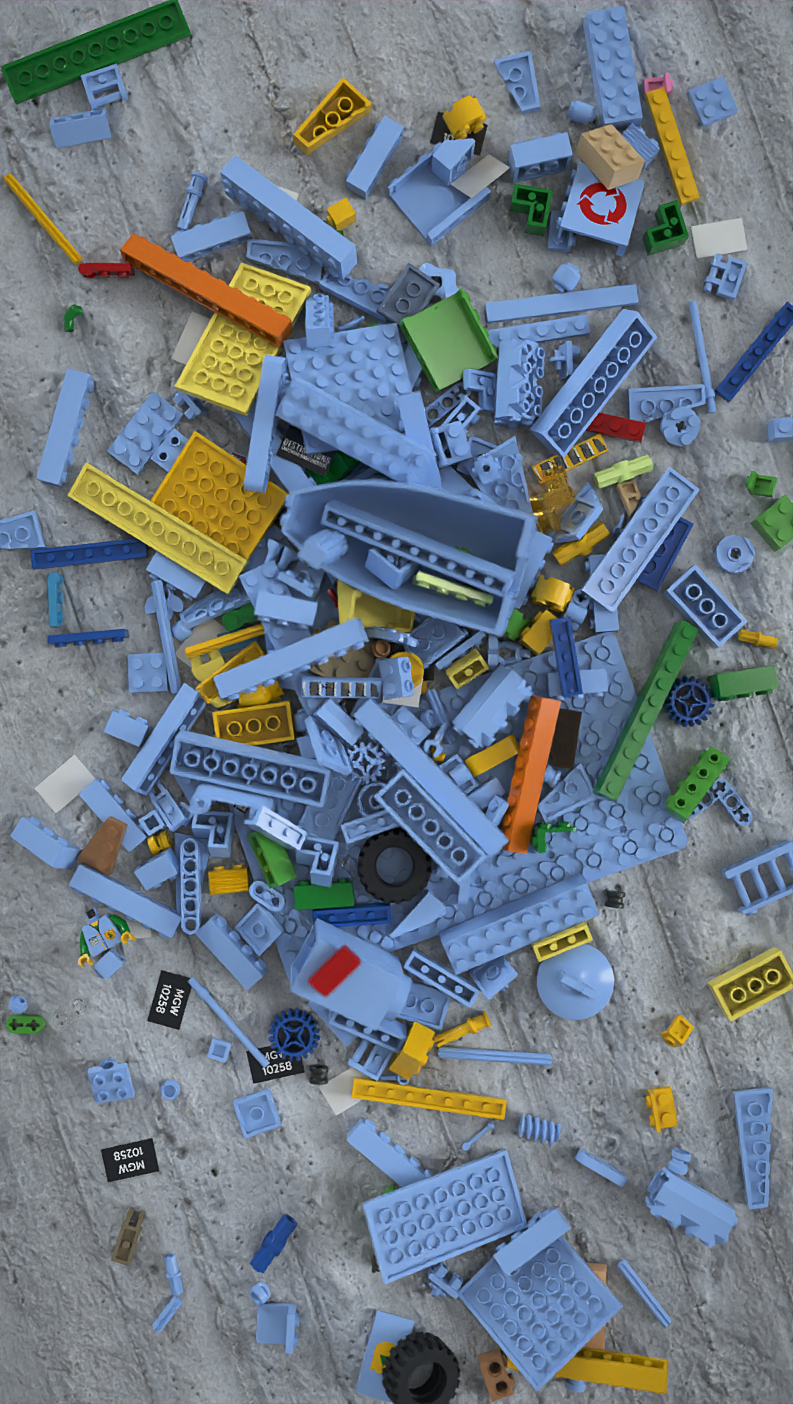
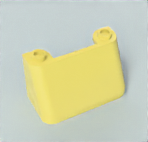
(371, 610)

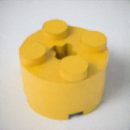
(465, 117)
(552, 593)

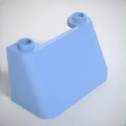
(211, 793)

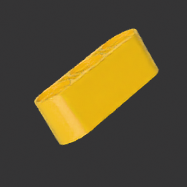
(492, 755)

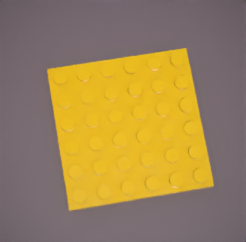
(210, 495)

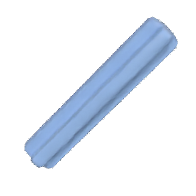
(440, 714)

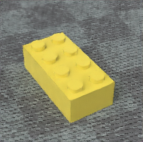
(752, 983)

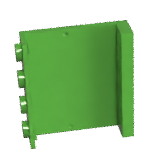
(449, 340)

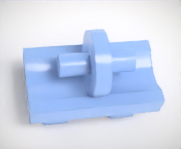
(564, 359)
(196, 408)
(441, 1284)

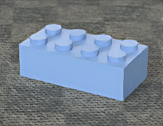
(704, 607)

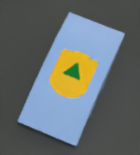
(385, 1334)

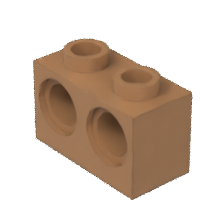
(493, 1375)

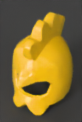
(261, 696)

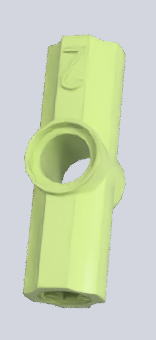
(623, 471)

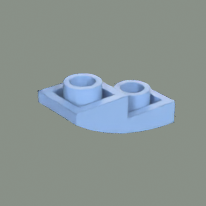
(482, 796)

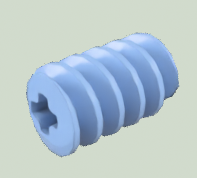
(538, 1129)

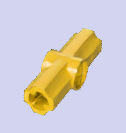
(583, 546)

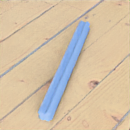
(166, 636)
(494, 1056)

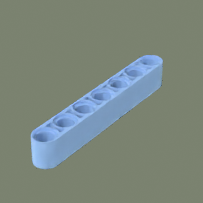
(265, 424)

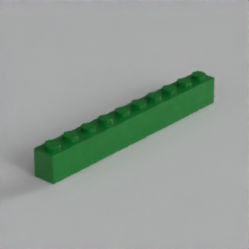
(645, 711)

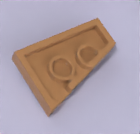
(104, 846)

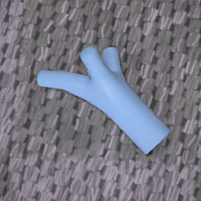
(354, 324)

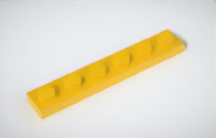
(672, 146)

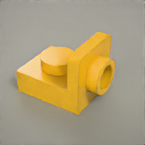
(677, 1032)

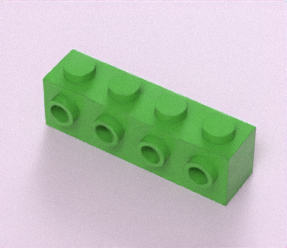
(697, 784)

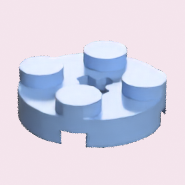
(690, 422)
(745, 555)

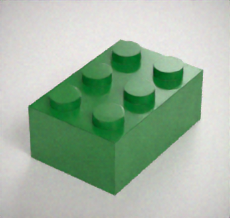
(743, 683)

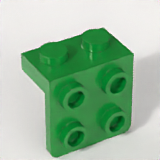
(538, 839)

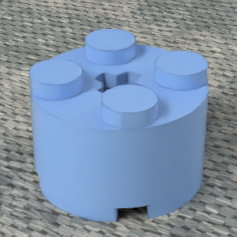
(365, 800)

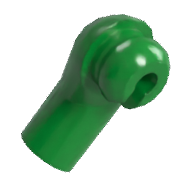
(69, 316)

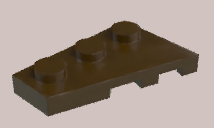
(565, 738)

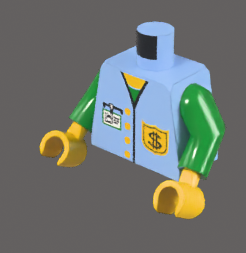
(101, 935)

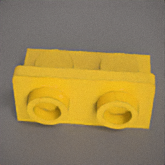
(662, 1108)

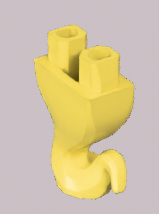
(203, 670)

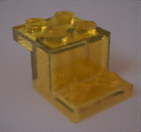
(555, 497)

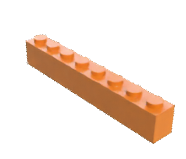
(529, 772)

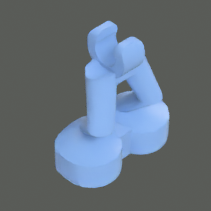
(494, 645)

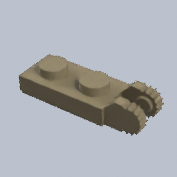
(128, 1239)

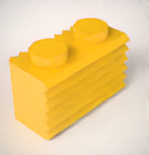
(229, 880)

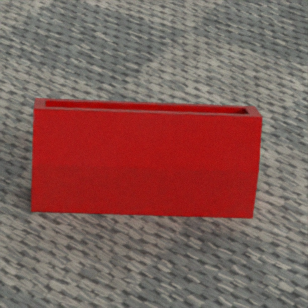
(334, 971)

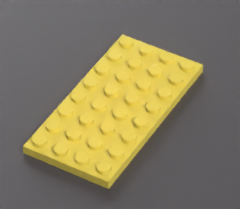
(229, 358)

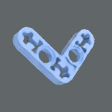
(722, 796)

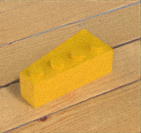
(332, 116)

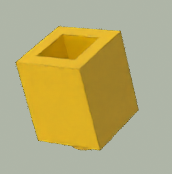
(340, 214)

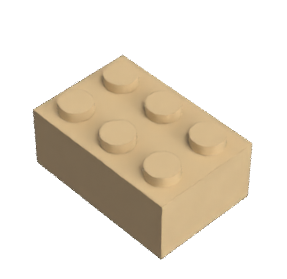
(609, 156)

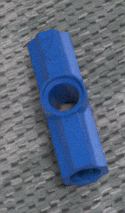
(273, 1243)

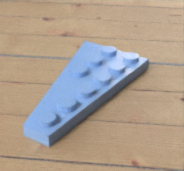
(511, 487)

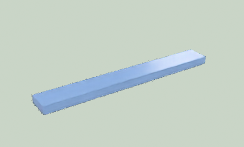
(561, 303)

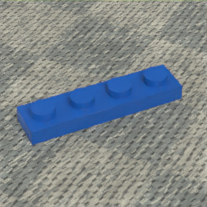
(80, 638)
(566, 656)
(354, 915)

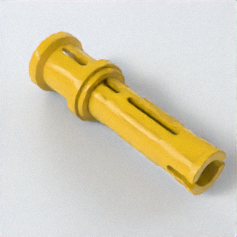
(471, 1026)

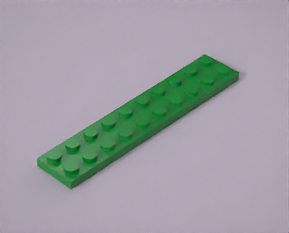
(95, 50)

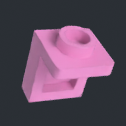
(651, 84)

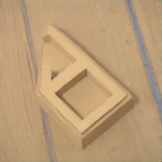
(629, 495)

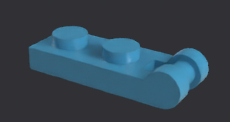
(55, 598)

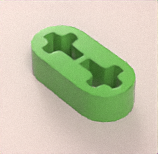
(25, 1028)

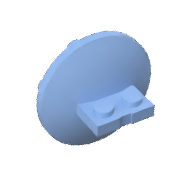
(575, 982)

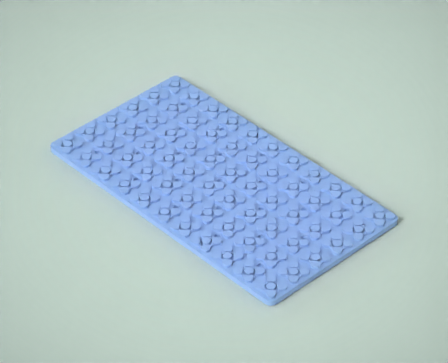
(606, 837)

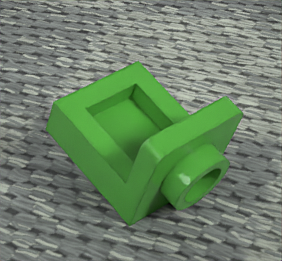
(761, 484)

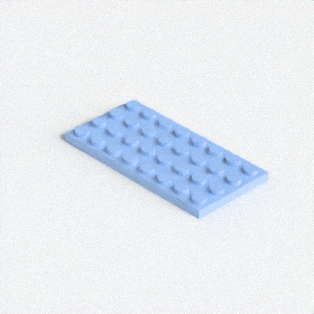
(444, 1215)

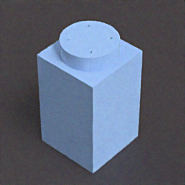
(369, 993)

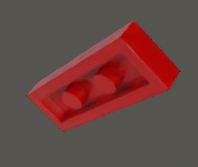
(617, 427)

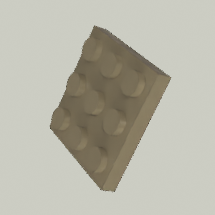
(353, 664)

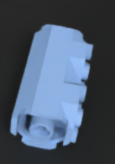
(517, 394)
(492, 706)
(690, 1207)

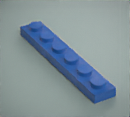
(756, 353)
(88, 553)

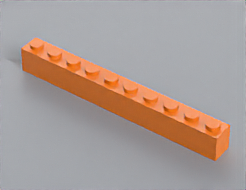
(207, 290)

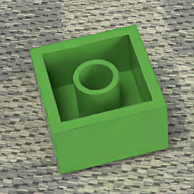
(776, 523)

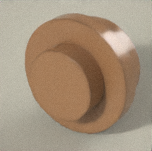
(380, 648)

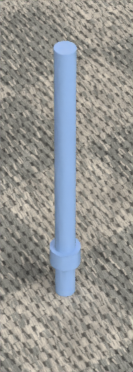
(709, 392)
(203, 993)

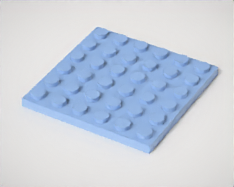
(359, 369)
(541, 1308)

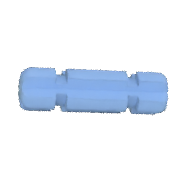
(167, 1314)

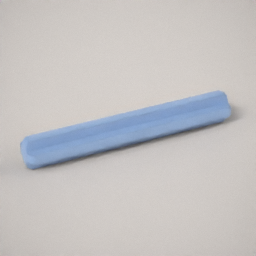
(644, 1293)

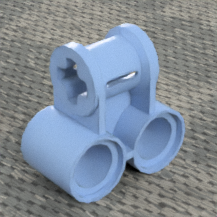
(576, 609)

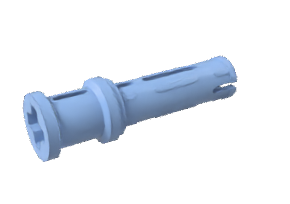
(193, 193)

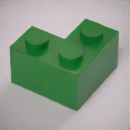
(534, 203)
(670, 230)

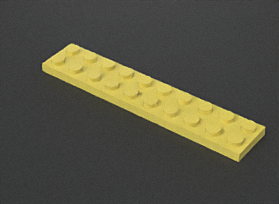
(158, 528)

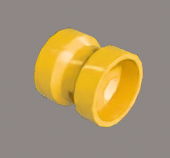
(159, 842)

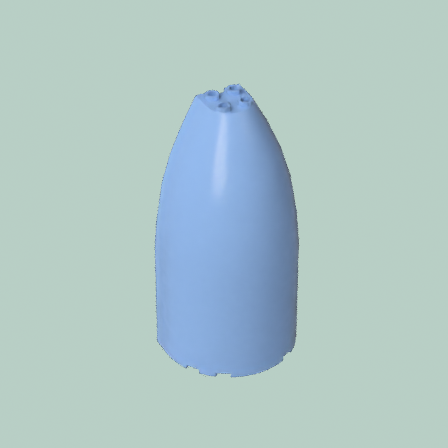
(453, 519)

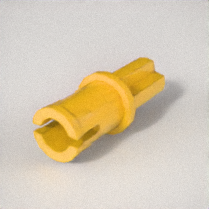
(757, 638)

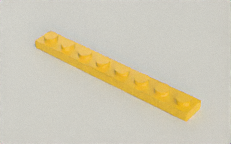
(429, 1099)

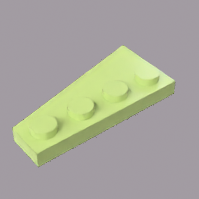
(445, 587)

